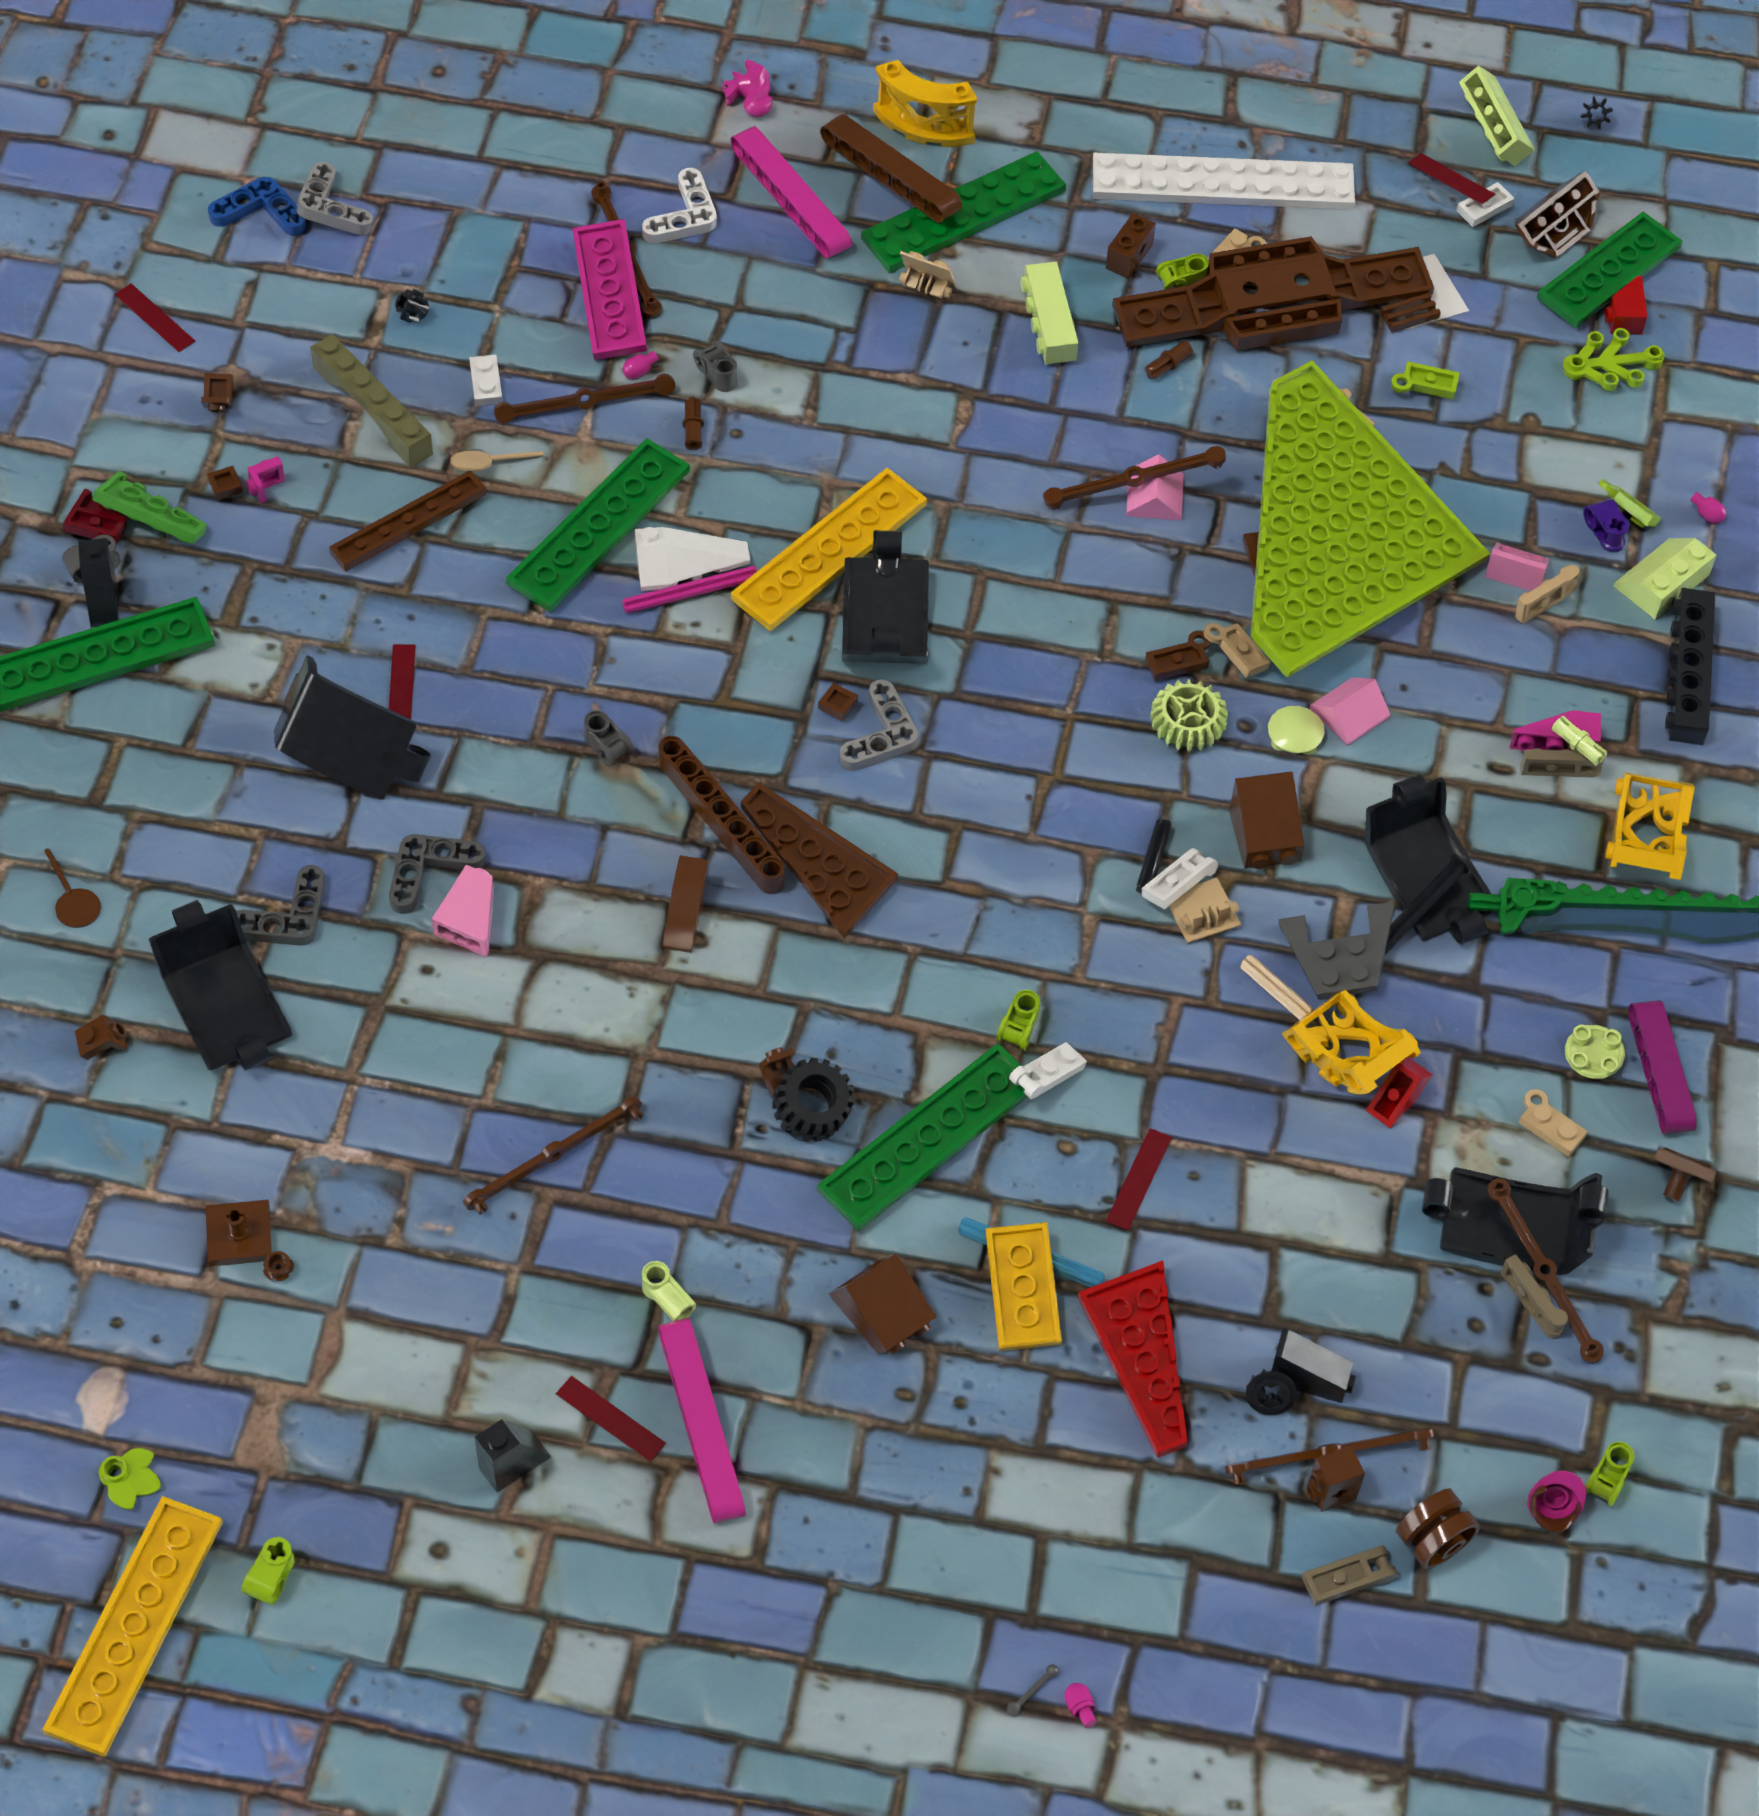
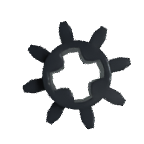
(1597, 120)
(412, 305)

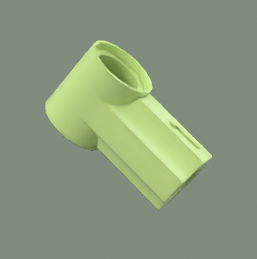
(668, 1293)

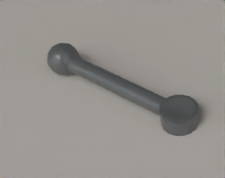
(1013, 1708)

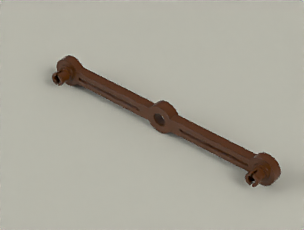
(650, 307)
(505, 412)
(1055, 496)
(552, 1153)
(1591, 1349)
(1238, 1468)

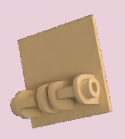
(920, 270)
(1204, 911)

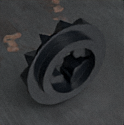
(1271, 1403)

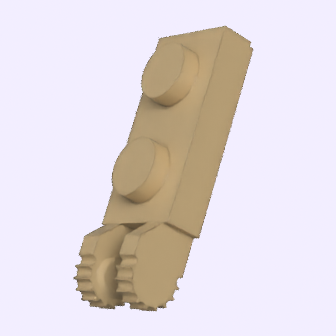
(1547, 594)

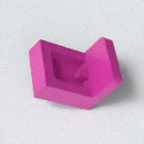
(264, 475)

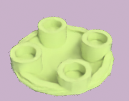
(1295, 730)
(1595, 1051)

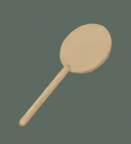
(479, 460)

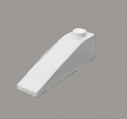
(676, 555)

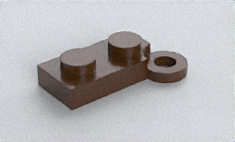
(1179, 658)

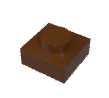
(225, 483)
(837, 701)

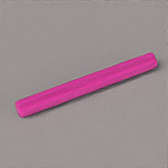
(687, 589)

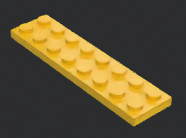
(821, 552)
(132, 1626)

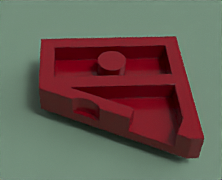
(92, 519)

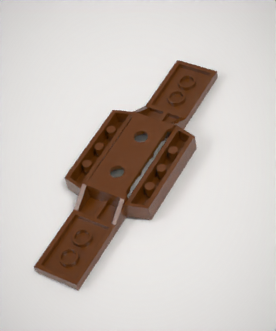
(1271, 268)

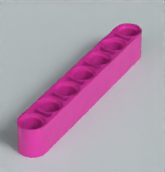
(791, 192)
(701, 1421)

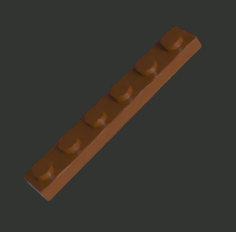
(407, 520)

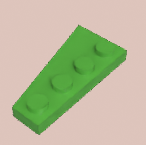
(152, 510)

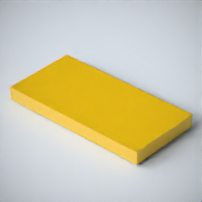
(1023, 1286)

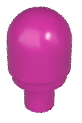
(638, 365)
(1709, 508)
(1080, 1703)

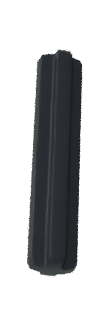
(1154, 853)

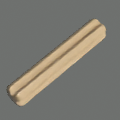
(1275, 987)

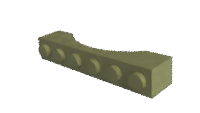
(398, 425)

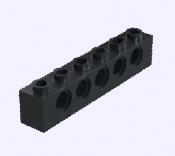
(1691, 666)

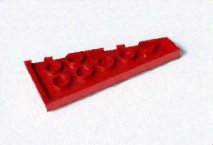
(1138, 1339)

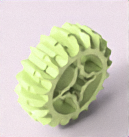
(1186, 706)

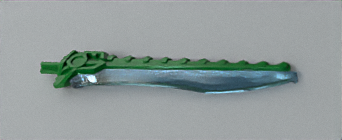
(1701, 920)

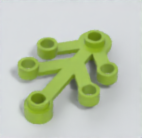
(1579, 365)

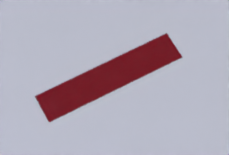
(1451, 178)
(154, 317)
(402, 679)
(1139, 1179)
(610, 1418)

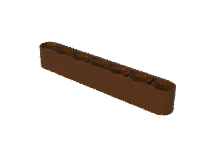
(891, 168)
(724, 825)

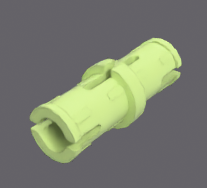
(1579, 740)

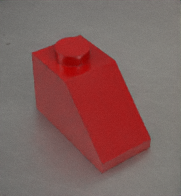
(1628, 308)
(1399, 1091)

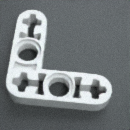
(694, 212)

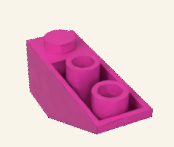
(1541, 736)

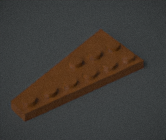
(829, 867)

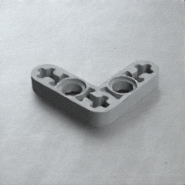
(359, 220)
(892, 730)

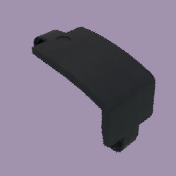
(885, 605)
(346, 735)
(1412, 845)
(218, 987)
(1478, 1228)

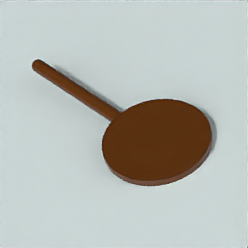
(76, 906)

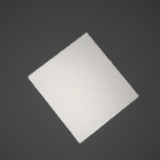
(1444, 294)

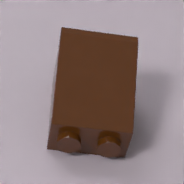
(1267, 820)
(884, 1305)

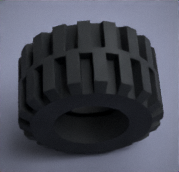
(825, 1080)

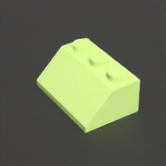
(1664, 572)

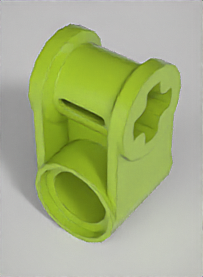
(1183, 270)
(1017, 1023)
(1609, 1477)
(267, 1575)

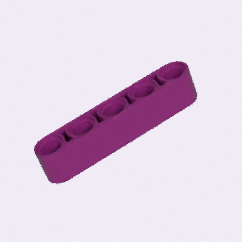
(1662, 1067)

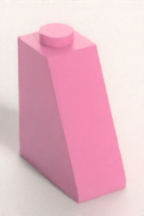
(467, 911)

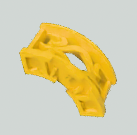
(901, 86)
(1632, 849)
(1358, 1073)

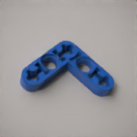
(262, 193)

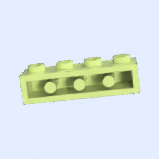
(1496, 116)
(1050, 313)

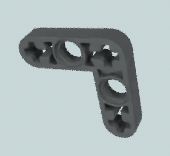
(424, 857)
(297, 917)

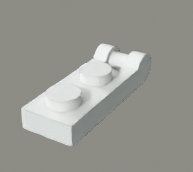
(1179, 878)
(1048, 1070)

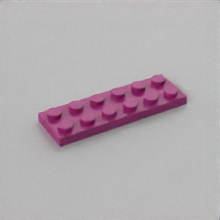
(609, 289)

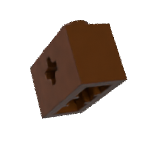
(1130, 245)
(1335, 1479)

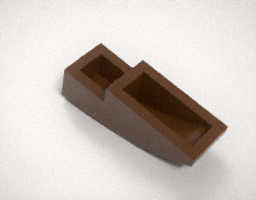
(685, 903)

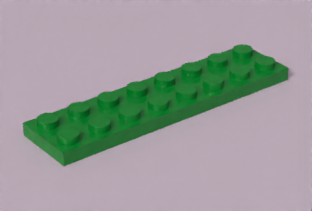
(983, 205)
(597, 525)
(103, 653)
(924, 1139)

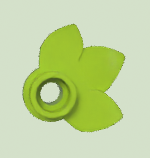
(133, 1480)

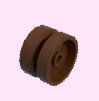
(1437, 1528)

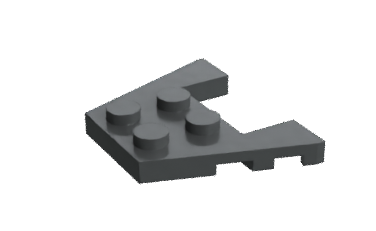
(1343, 962)

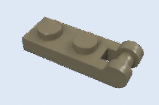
(1558, 763)
(1534, 1297)
(1349, 1575)

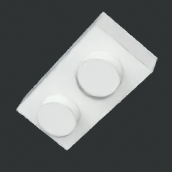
(1477, 213)
(485, 380)

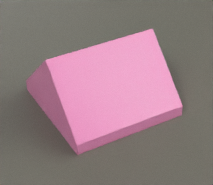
(1158, 496)
(1516, 567)
(1352, 708)

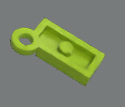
(1426, 380)
(1640, 513)

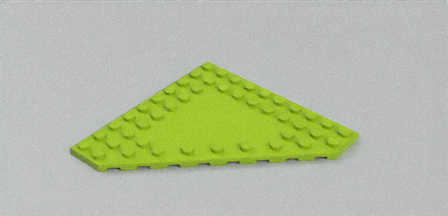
(1341, 526)

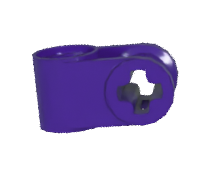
(1607, 524)

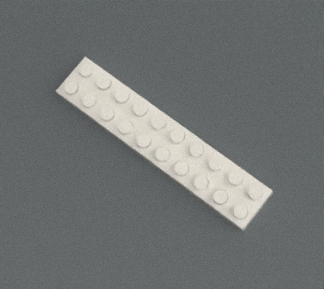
(1223, 181)

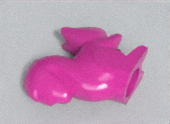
(752, 86)

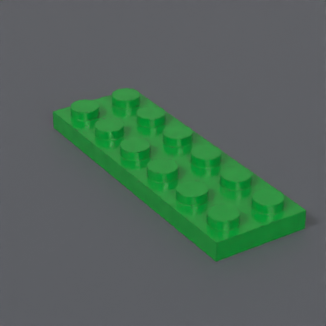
(1608, 268)

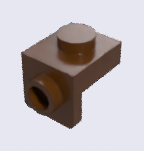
(218, 392)
(99, 1036)
(775, 1066)

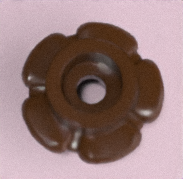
(274, 1259)

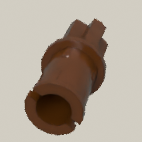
(1169, 359)
(693, 424)

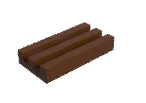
(1407, 309)

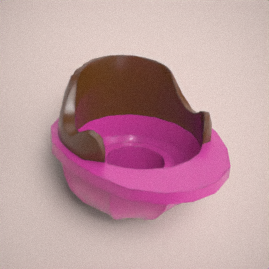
(1557, 1500)

